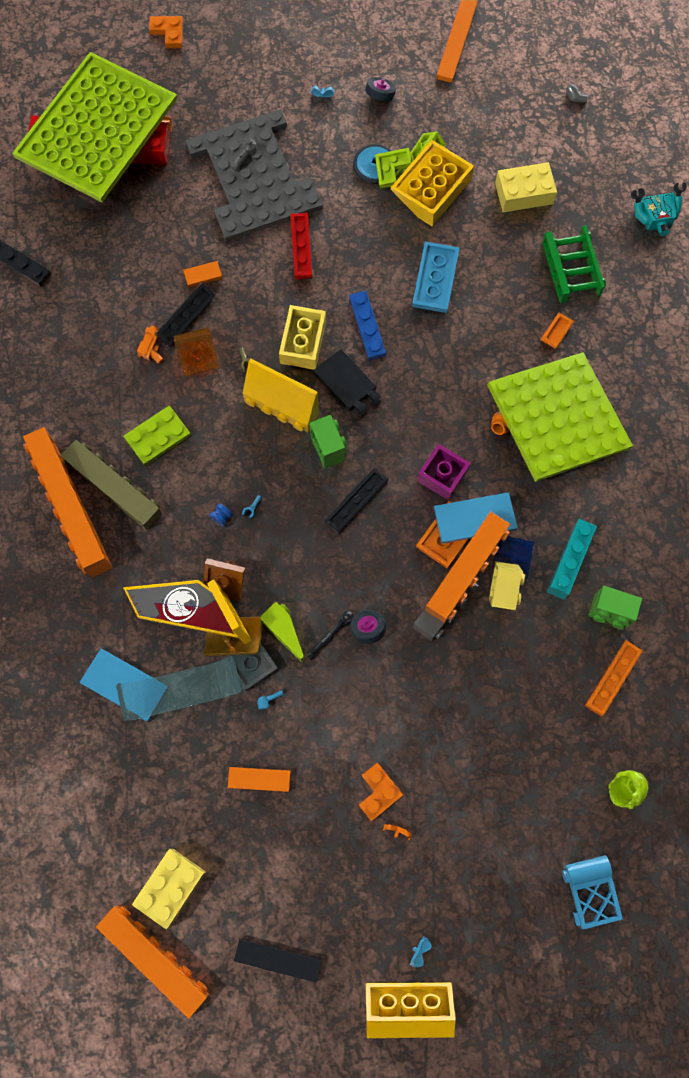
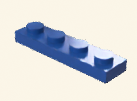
(367, 325)

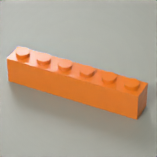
(467, 566)
(152, 960)

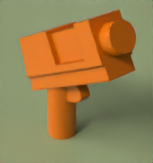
(148, 346)

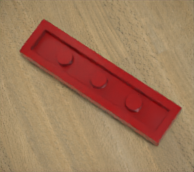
(301, 246)

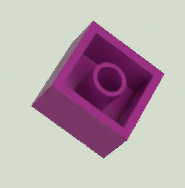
(443, 471)

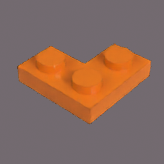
(170, 27)
(384, 792)

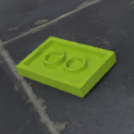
(157, 435)

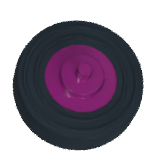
(380, 89)
(368, 626)

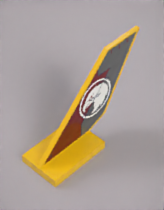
(188, 606)

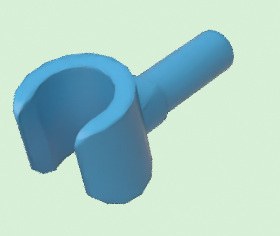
(252, 507)
(263, 701)

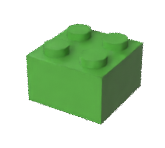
(327, 441)
(615, 607)

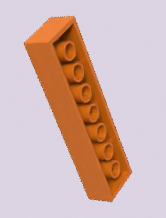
(66, 503)

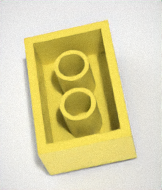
(525, 187)
(302, 337)
(169, 888)

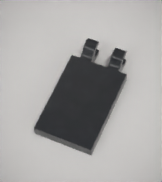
(347, 382)

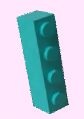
(571, 559)

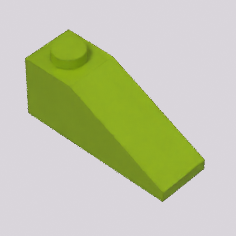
(280, 625)

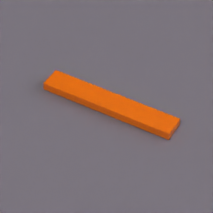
(456, 40)

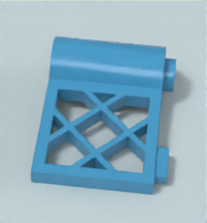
(588, 874)

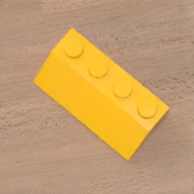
(410, 1010)

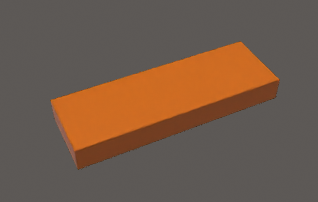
(259, 779)

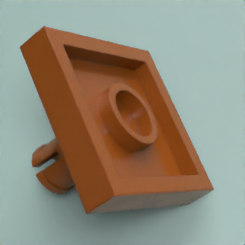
(227, 576)

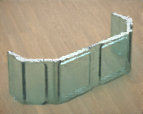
(178, 690)

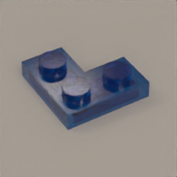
(519, 551)

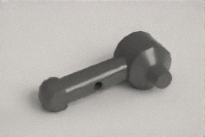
(249, 150)

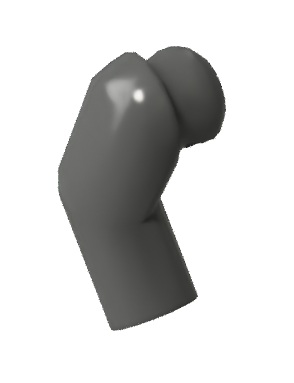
(574, 94)

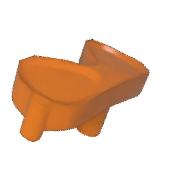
(398, 830)

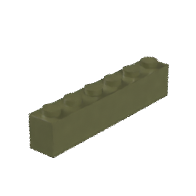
(110, 484)

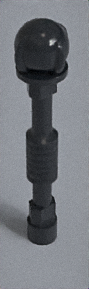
(346, 617)

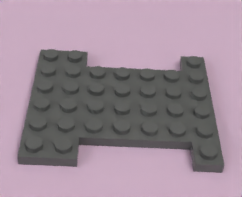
(262, 187)

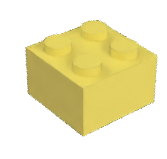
(506, 585)

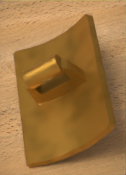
(225, 645)

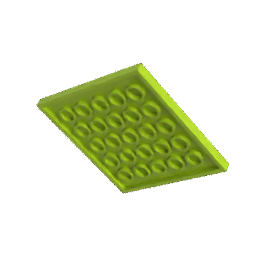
(559, 416)

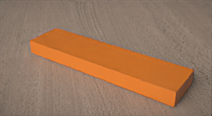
(613, 678)

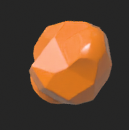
(498, 424)

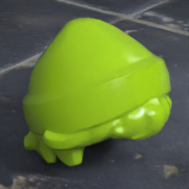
(628, 789)

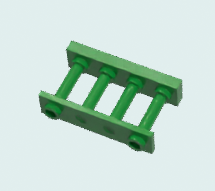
(560, 274)

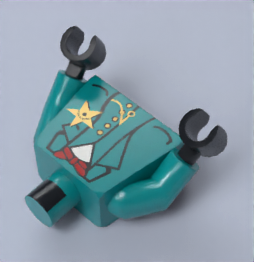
(658, 210)

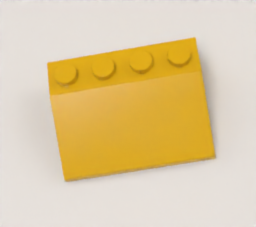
(433, 182)
(280, 396)

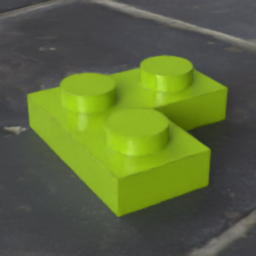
(388, 163)

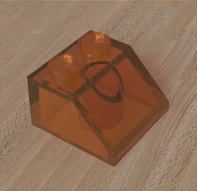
(196, 351)

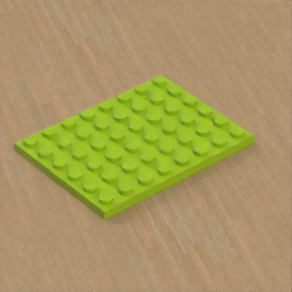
(95, 126)

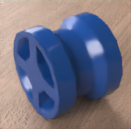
(221, 515)

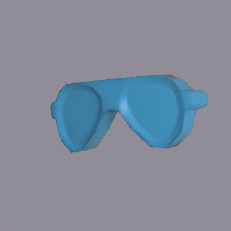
(328, 92)
(417, 959)

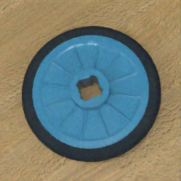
(364, 162)

